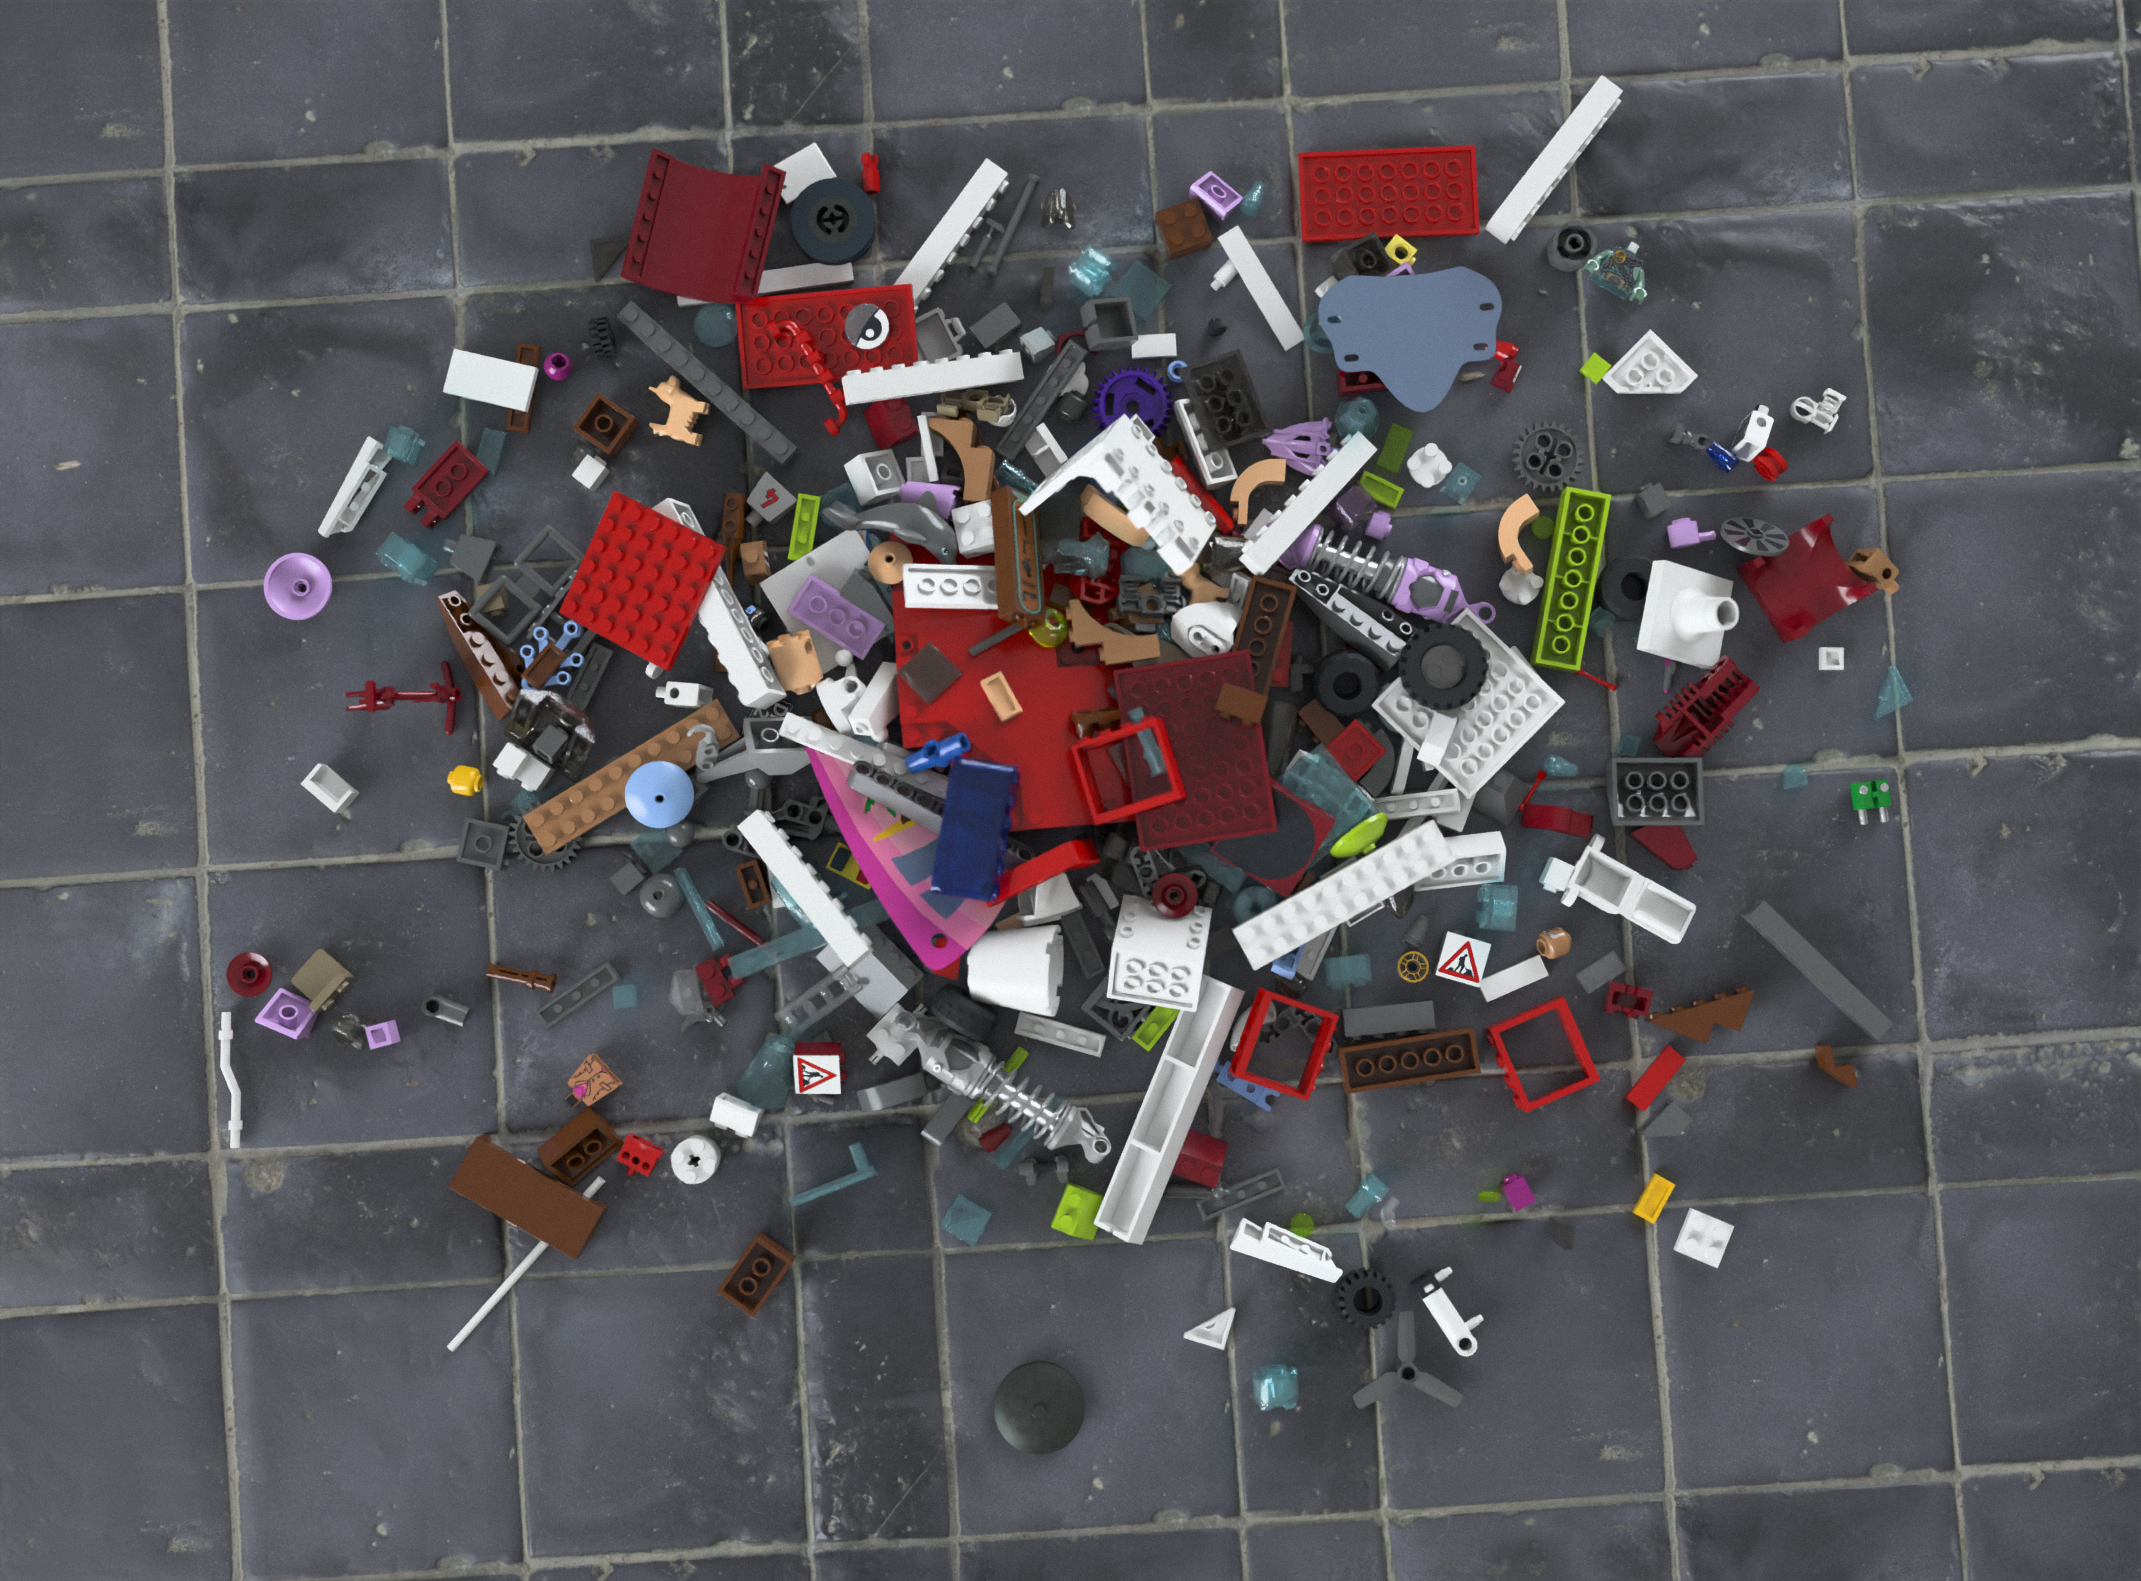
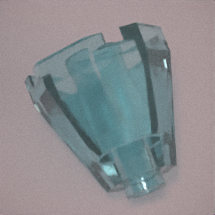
(1357, 414)

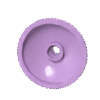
(285, 581)

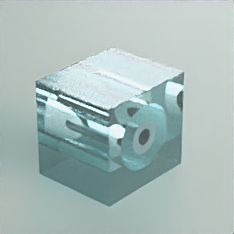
(1460, 482)

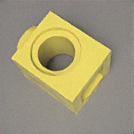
(1400, 244)

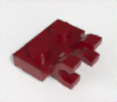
(715, 981)

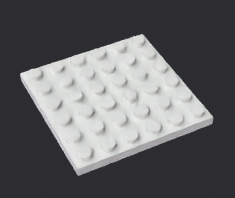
(1489, 726)

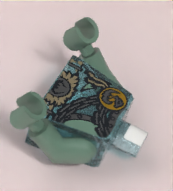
(1619, 272)

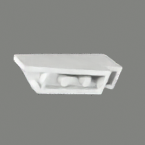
(356, 489)
(1285, 1249)

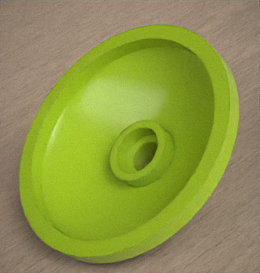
(1361, 838)

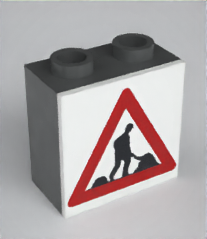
(1461, 957)

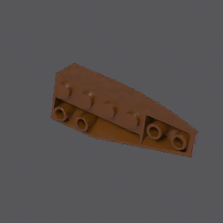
(489, 662)

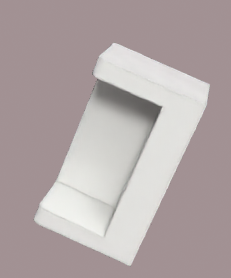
(330, 788)

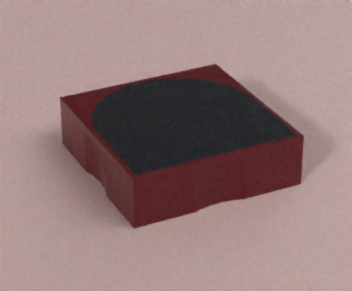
(1283, 855)

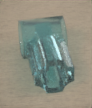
(1369, 1192)

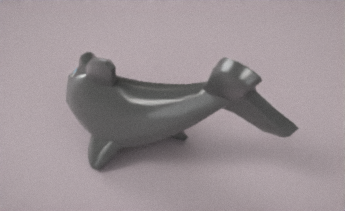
(909, 521)

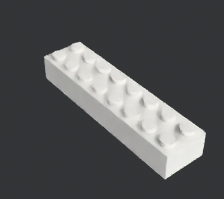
(1555, 160)

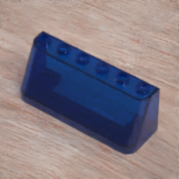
(974, 829)

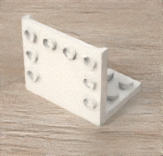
(1158, 956)

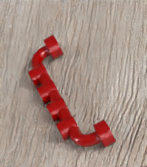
(814, 358)

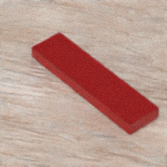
(1195, 487)

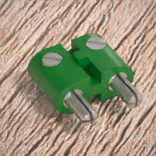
(1871, 795)

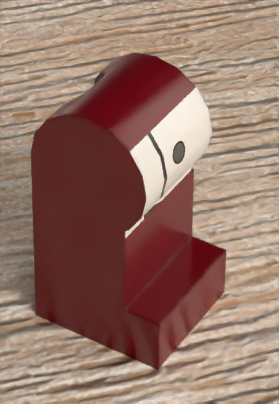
(1506, 375)

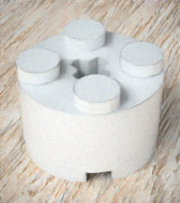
(692, 1147)

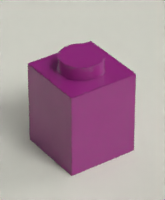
(1517, 1191)

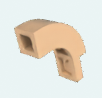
(1259, 474)
(1111, 517)
(1515, 518)

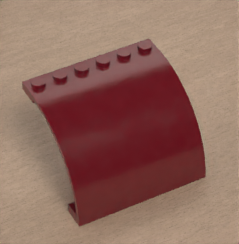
(702, 230)

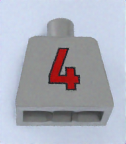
(769, 501)

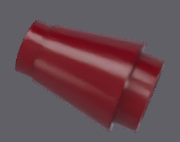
(994, 1137)

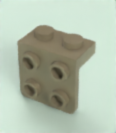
(322, 980)

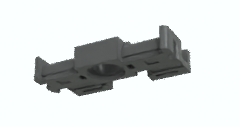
(1166, 602)

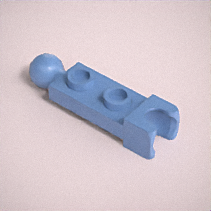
(1249, 1090)

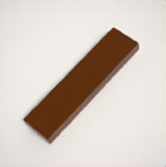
(518, 420)

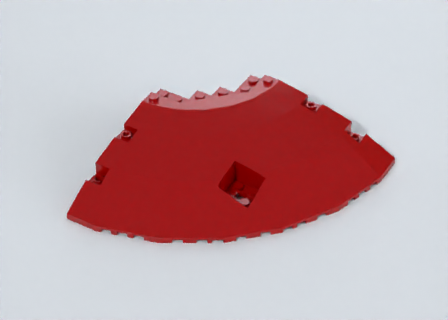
(1044, 682)

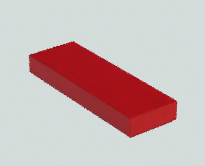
(1655, 1078)

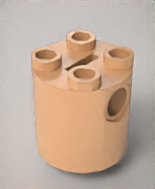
(795, 662)

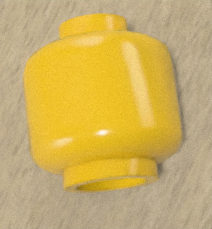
(465, 780)

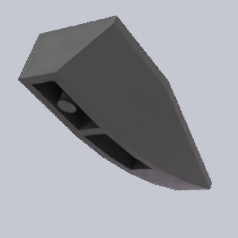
(1354, 617)

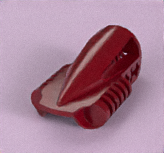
(1703, 711)

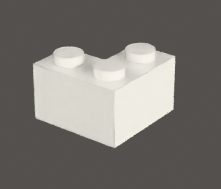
(521, 764)

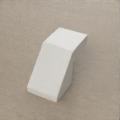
(1437, 738)

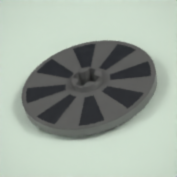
(1754, 536)

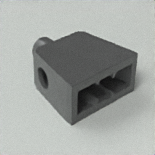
(473, 555)

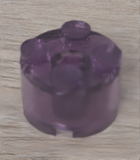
(1350, 506)

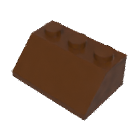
(579, 1146)

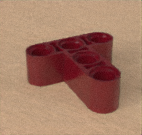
(1557, 819)

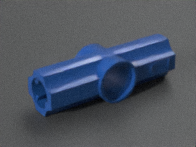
(937, 753)

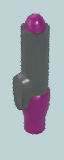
(1670, 666)

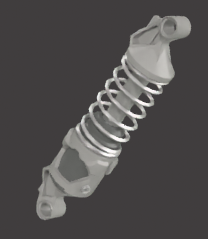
(975, 1073)

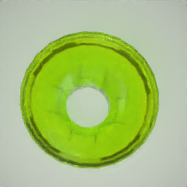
(1049, 635)

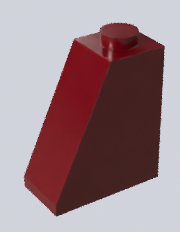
(1666, 844)

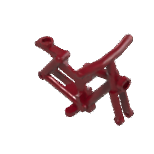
(385, 697)

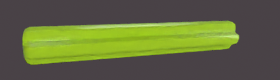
(1014, 1062)

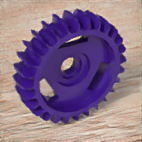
(1126, 391)

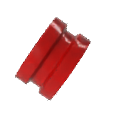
(1770, 464)

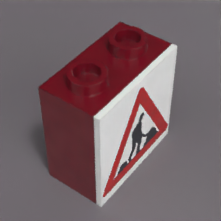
(819, 1067)

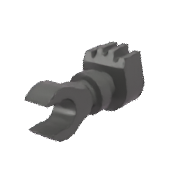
(1677, 434)

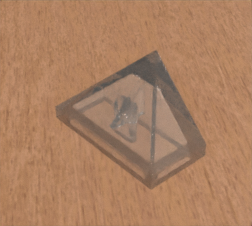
(685, 992)

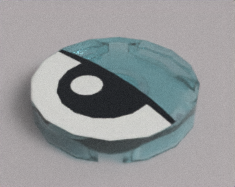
(867, 326)

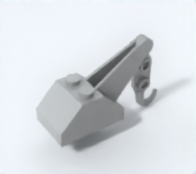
(757, 749)

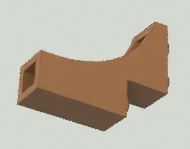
(976, 462)
(1116, 647)

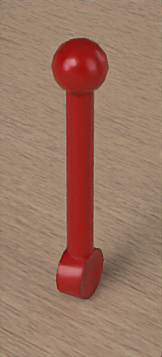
(1610, 686)
(1541, 775)

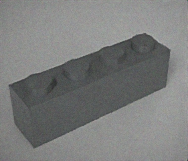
(1387, 1018)

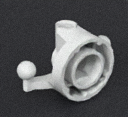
(843, 695)

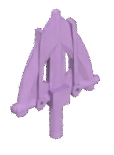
(1283, 445)

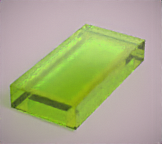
(1394, 448)

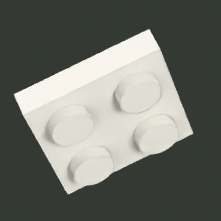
(1703, 1237)

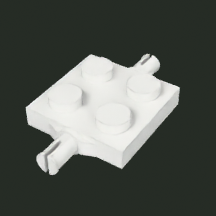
(886, 1044)

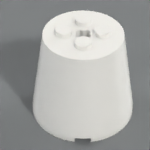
(1018, 968)

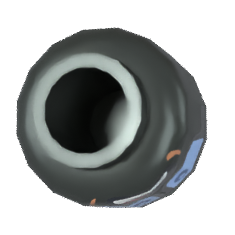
(757, 617)

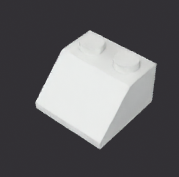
(875, 476)
(736, 1114)

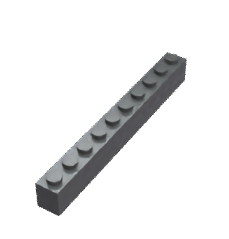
(708, 384)

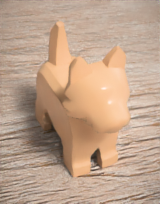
(682, 413)
(1201, 588)

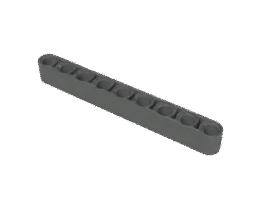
(917, 805)

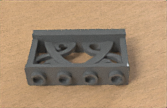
(1099, 998)

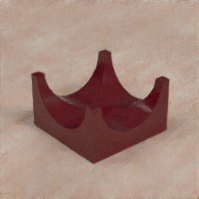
(1804, 581)

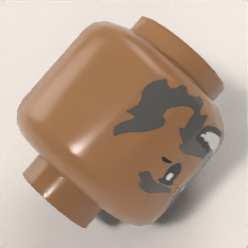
(1554, 943)

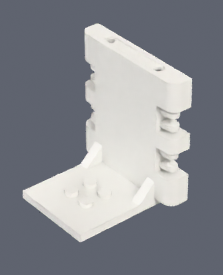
(1144, 481)

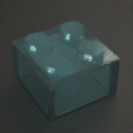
(408, 559)
(1497, 907)

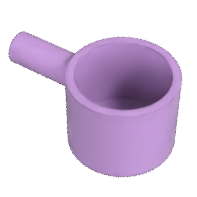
(1685, 534)

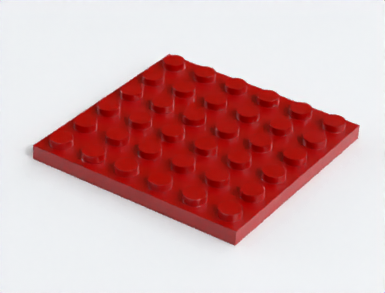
(642, 580)

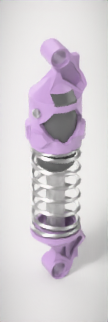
(1405, 582)

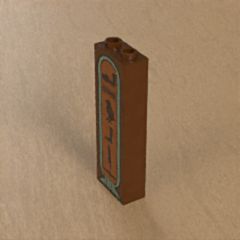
(1017, 560)

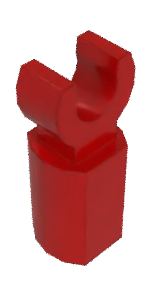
(870, 174)

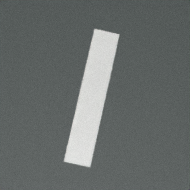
(1261, 288)

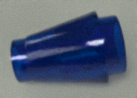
(1723, 457)

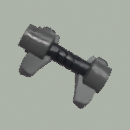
(1030, 1166)

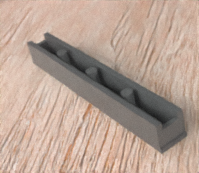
(1818, 970)

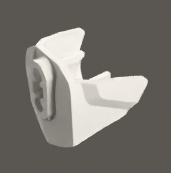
(1212, 620)
(1047, 901)

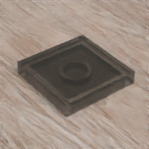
(929, 673)

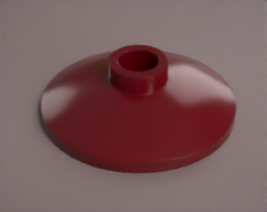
(1177, 884)
(239, 974)

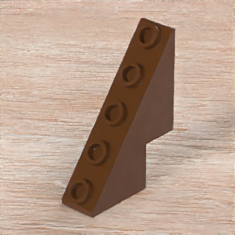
(1698, 1018)

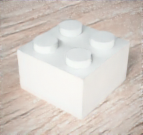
(974, 529)

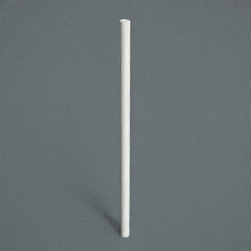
(511, 1280)

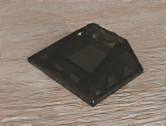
(540, 708)

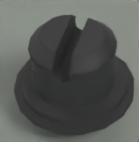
(1216, 327)

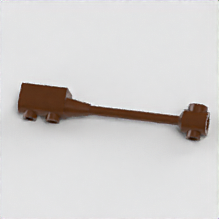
(732, 534)

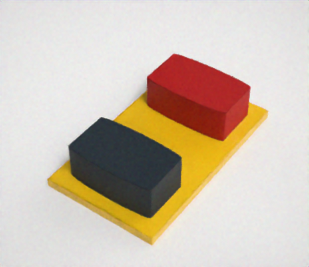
(845, 864)

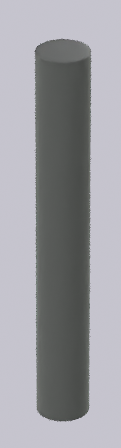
(994, 639)

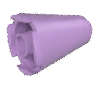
(945, 496)

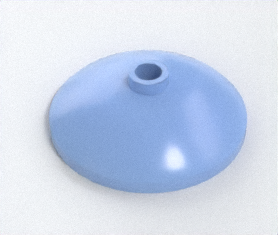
(659, 779)

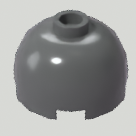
(662, 904)

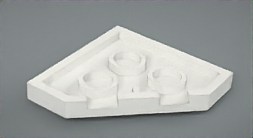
(1650, 369)

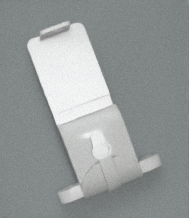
(1626, 892)

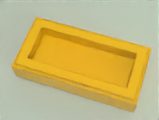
(1653, 1198)

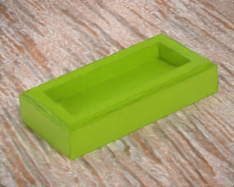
(1382, 490)

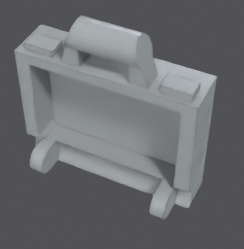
(935, 337)

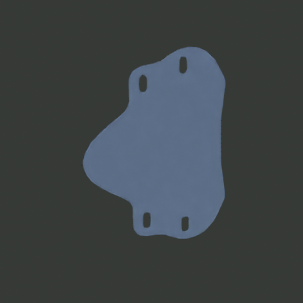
(1412, 329)

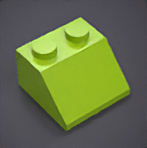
(1077, 1212)

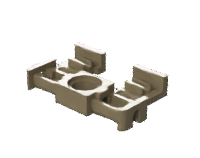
(987, 408)

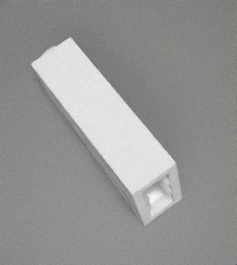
(878, 703)

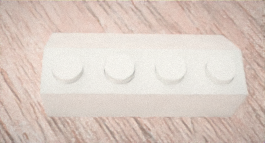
(1214, 468)
(1478, 861)

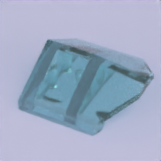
(844, 494)

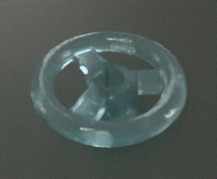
(1319, 334)

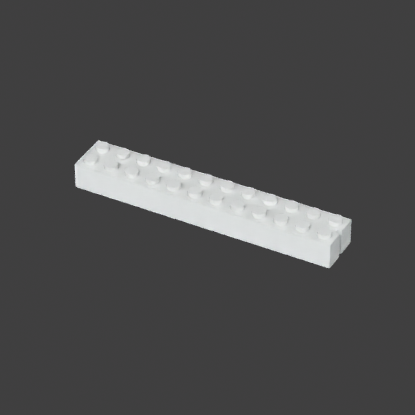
(1168, 1112)

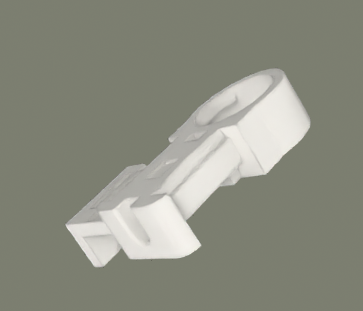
(1823, 414)

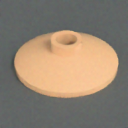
(889, 572)

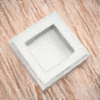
(1831, 658)

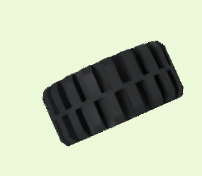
(1454, 637)

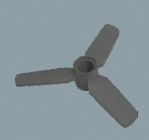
(1392, 1380)

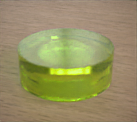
(1542, 527)
(1490, 1196)
(1302, 1224)

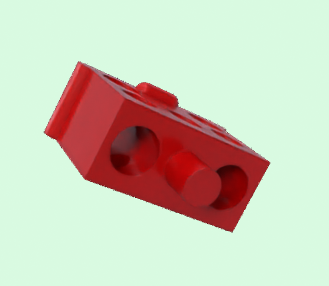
(640, 1148)

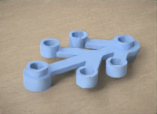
(561, 644)

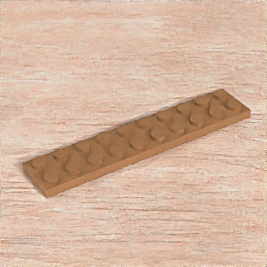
(604, 791)

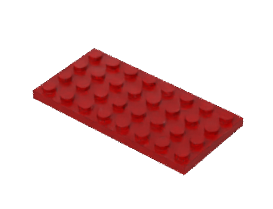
(1388, 192)
(823, 314)

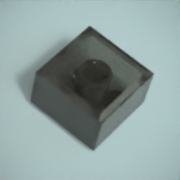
(1363, 258)

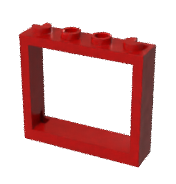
(1089, 782)
(1251, 1032)
(1575, 1039)

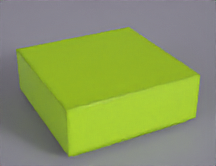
(1595, 368)

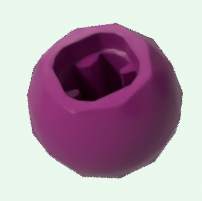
(558, 366)

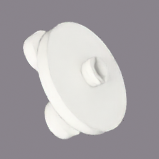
(1429, 465)
(1520, 588)

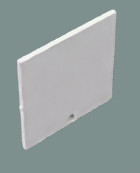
(832, 564)

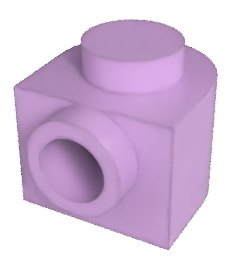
(1378, 525)

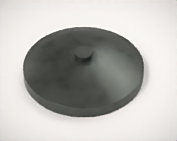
(1039, 1407)

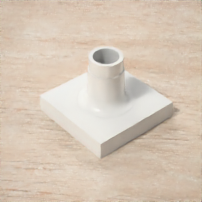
(1686, 614)

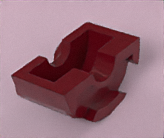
(1628, 998)

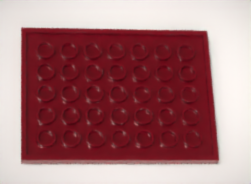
(1216, 757)

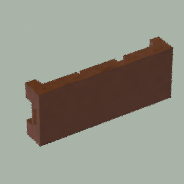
(527, 1197)

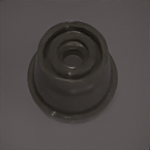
(1222, 554)

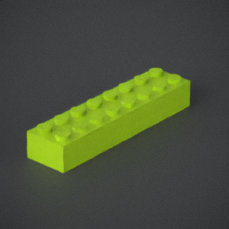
(1570, 580)

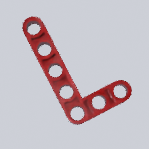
(1068, 856)

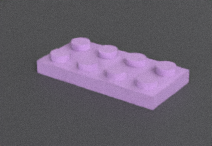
(835, 617)

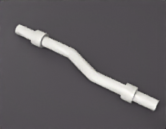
(235, 1123)

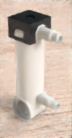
(1444, 1312)

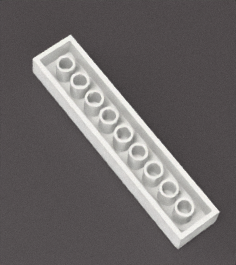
(731, 629)
(1343, 894)

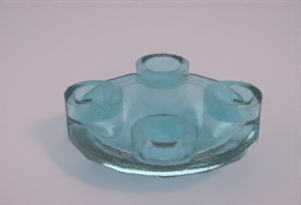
(716, 325)

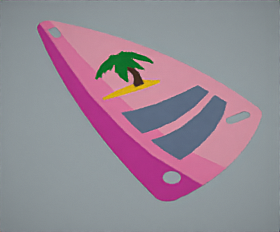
(899, 866)

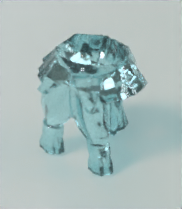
(1092, 556)

